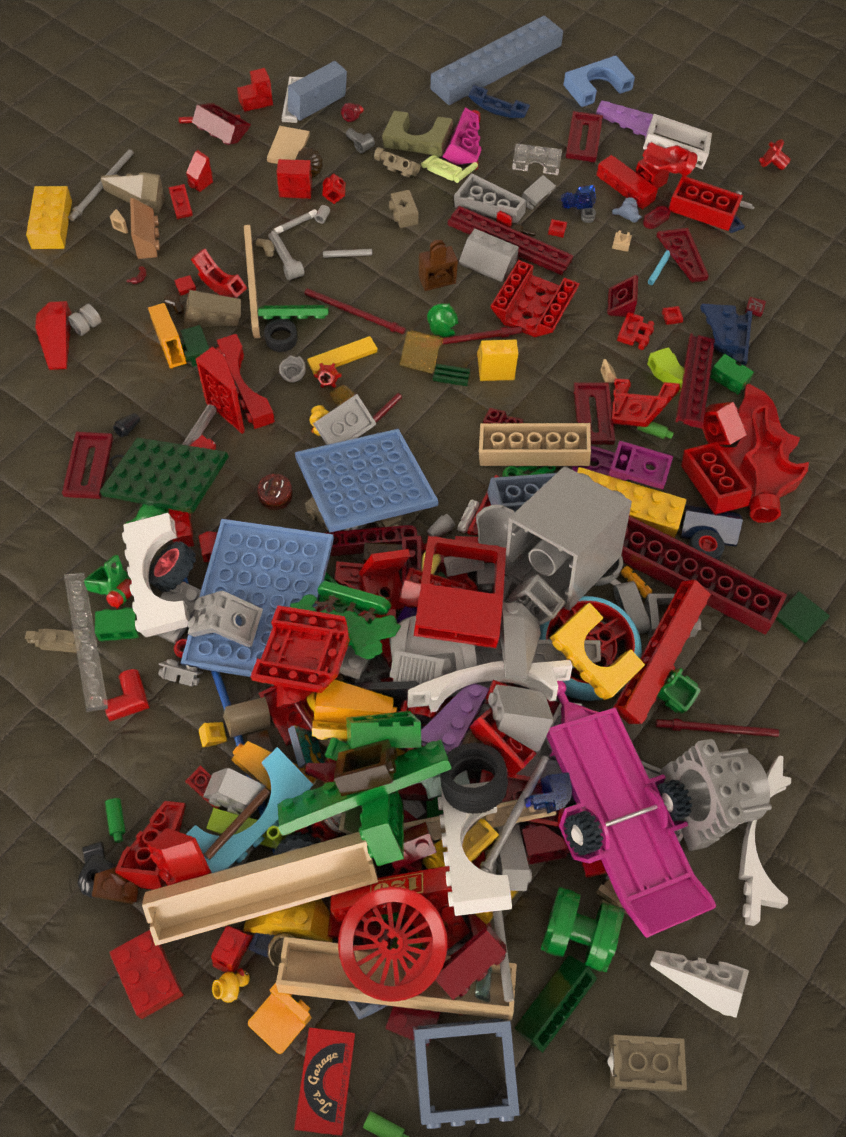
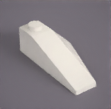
(715, 985)

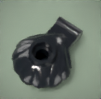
(94, 863)

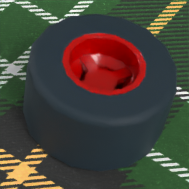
(708, 543)

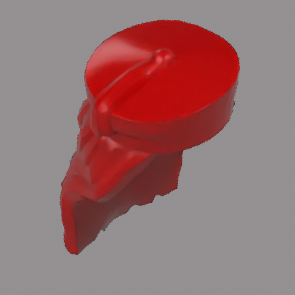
(672, 159)

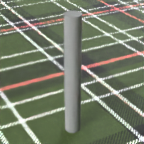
(347, 253)

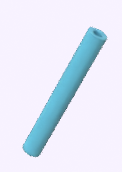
(659, 267)

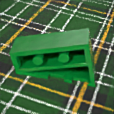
(399, 728)

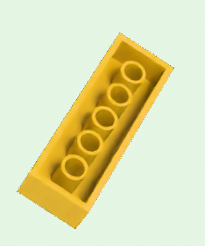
(648, 505)

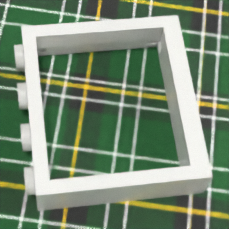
(680, 132)

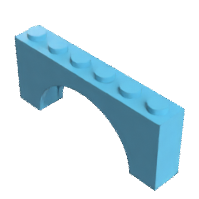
(286, 783)

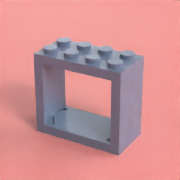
(457, 1117)

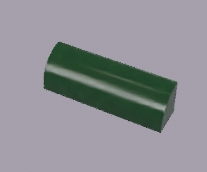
(555, 1003)

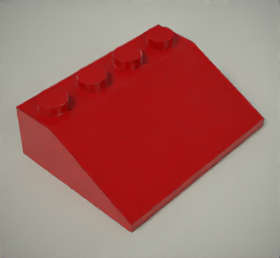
(220, 387)

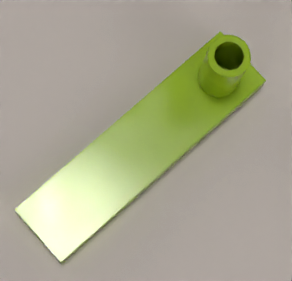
(221, 820)

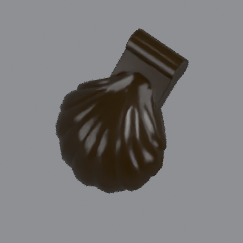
(313, 155)

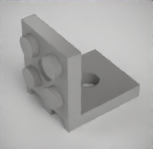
(218, 613)

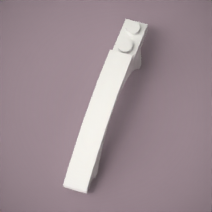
(541, 677)
(759, 888)

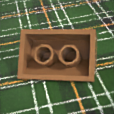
(144, 230)

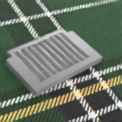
(415, 667)

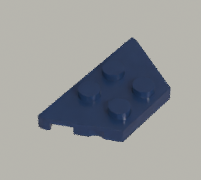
(744, 329)

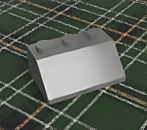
(489, 255)

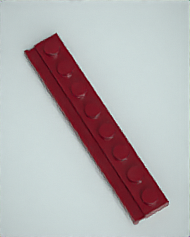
(529, 248)
(695, 381)

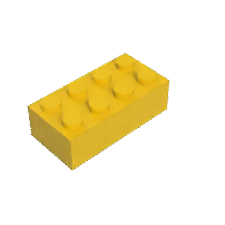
(49, 217)

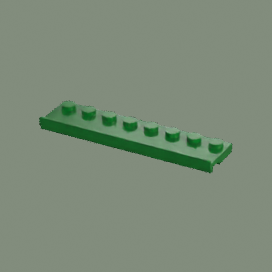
(327, 801)

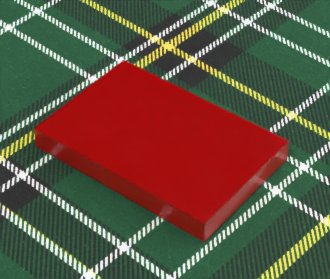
(286, 716)

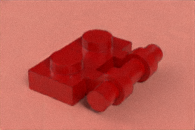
(630, 329)

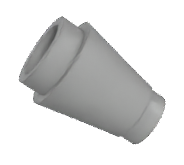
(441, 526)

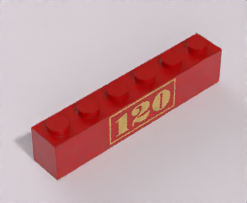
(428, 883)

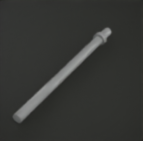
(77, 210)
(512, 819)
(499, 930)

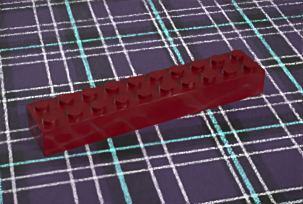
(675, 562)

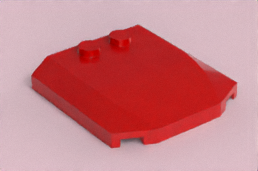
(303, 650)

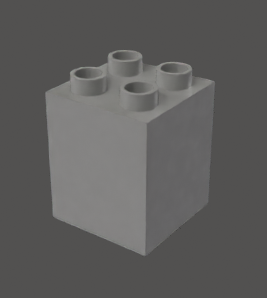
(567, 534)

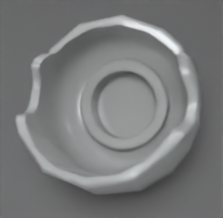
(292, 369)

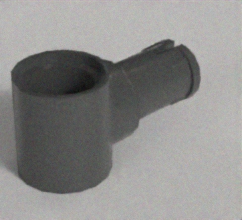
(361, 142)

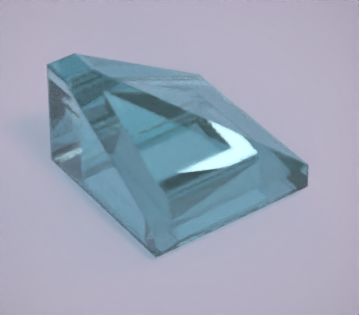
(483, 987)

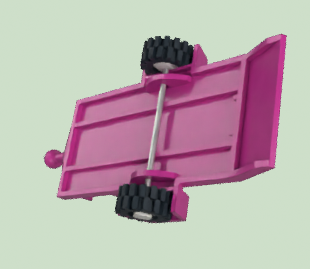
(625, 819)

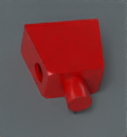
(230, 949)

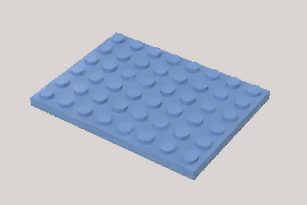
(266, 569)

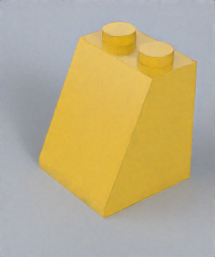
(497, 360)

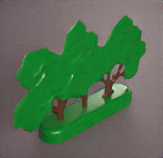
(363, 635)

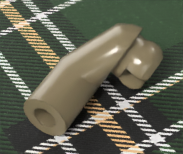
(267, 245)

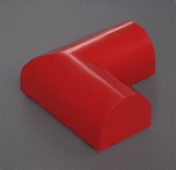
(133, 696)

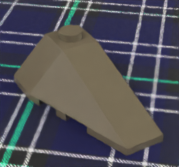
(142, 187)

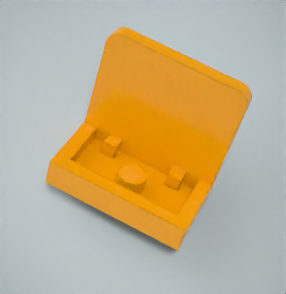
(279, 1020)

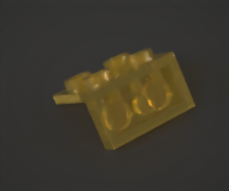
(420, 351)

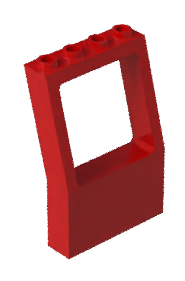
(456, 612)

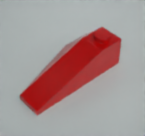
(54, 333)
(136, 860)

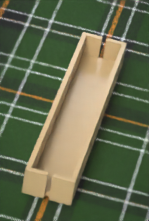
(258, 888)
(317, 972)

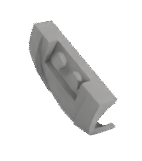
(455, 654)

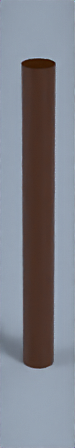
(236, 824)

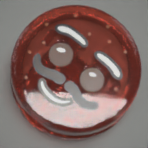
(275, 491)

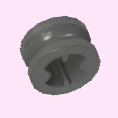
(588, 215)

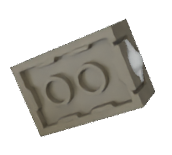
(647, 1063)

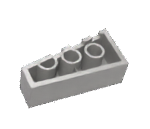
(489, 199)

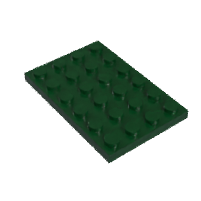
(164, 474)

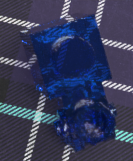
(582, 199)

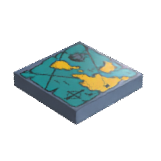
(305, 746)

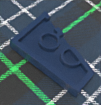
(724, 324)

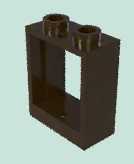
(353, 781)

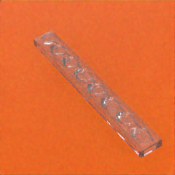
(85, 643)

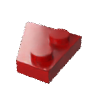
(347, 575)

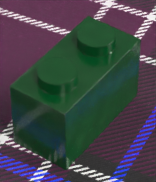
(194, 343)

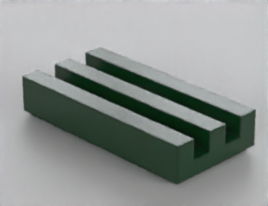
(451, 372)

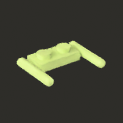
(447, 169)

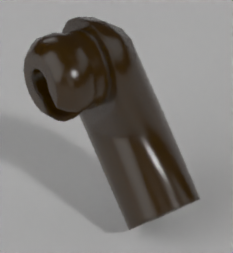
(174, 301)

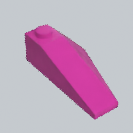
(464, 142)

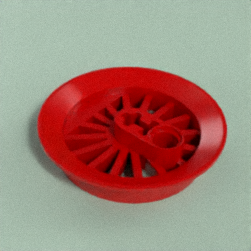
(425, 968)

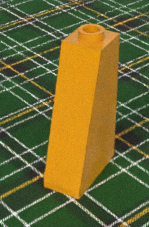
(167, 335)
(346, 700)
(249, 759)

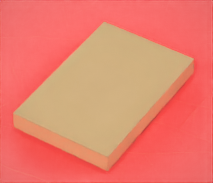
(287, 144)

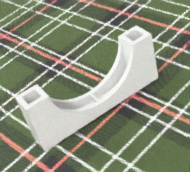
(142, 542)
(471, 888)

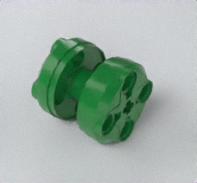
(598, 934)

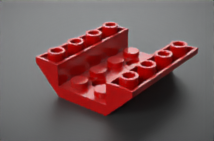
(520, 298)

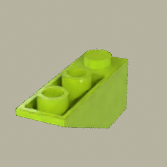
(665, 366)

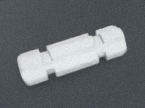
(468, 516)

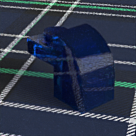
(556, 793)

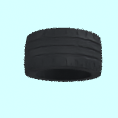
(480, 798)

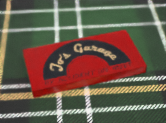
(325, 1082)

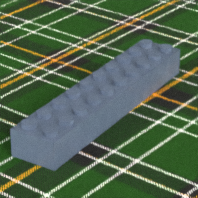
(496, 59)

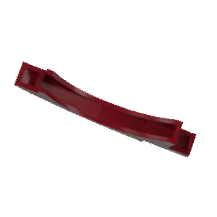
(326, 771)

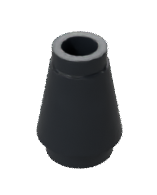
(126, 425)

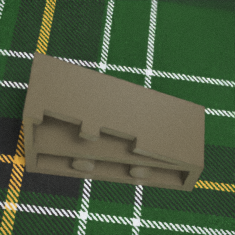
(211, 310)

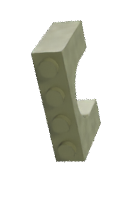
(432, 142)

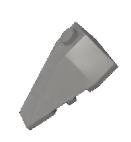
(518, 639)

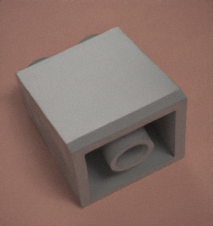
(521, 714)

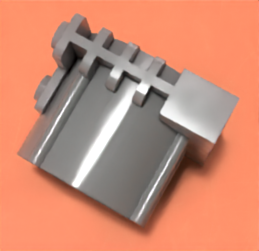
(723, 790)

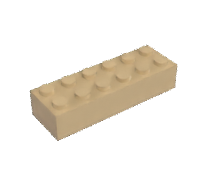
(535, 444)

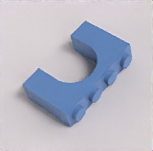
(608, 69)

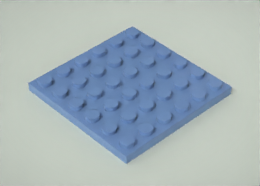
(365, 480)

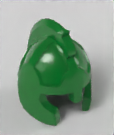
(441, 319)

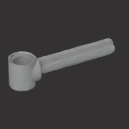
(292, 268)

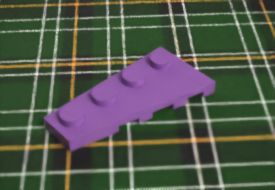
(626, 117)
(455, 718)

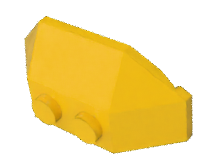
(303, 921)

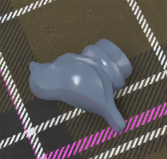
(628, 210)

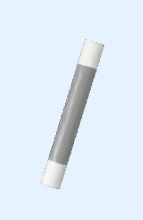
(296, 221)

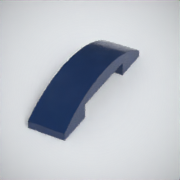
(497, 106)

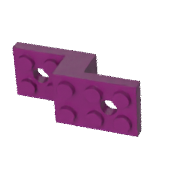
(630, 463)

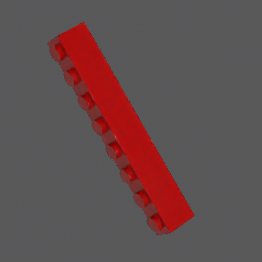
(662, 652)

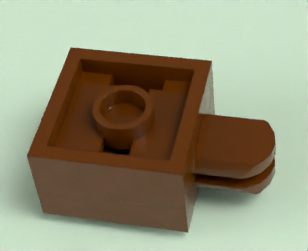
(437, 266)

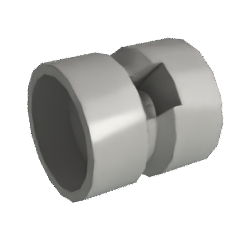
(84, 319)

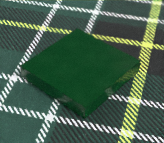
(802, 617)

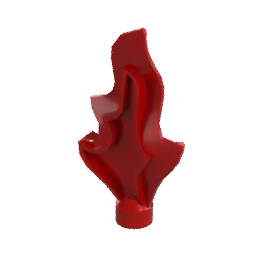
(764, 456)

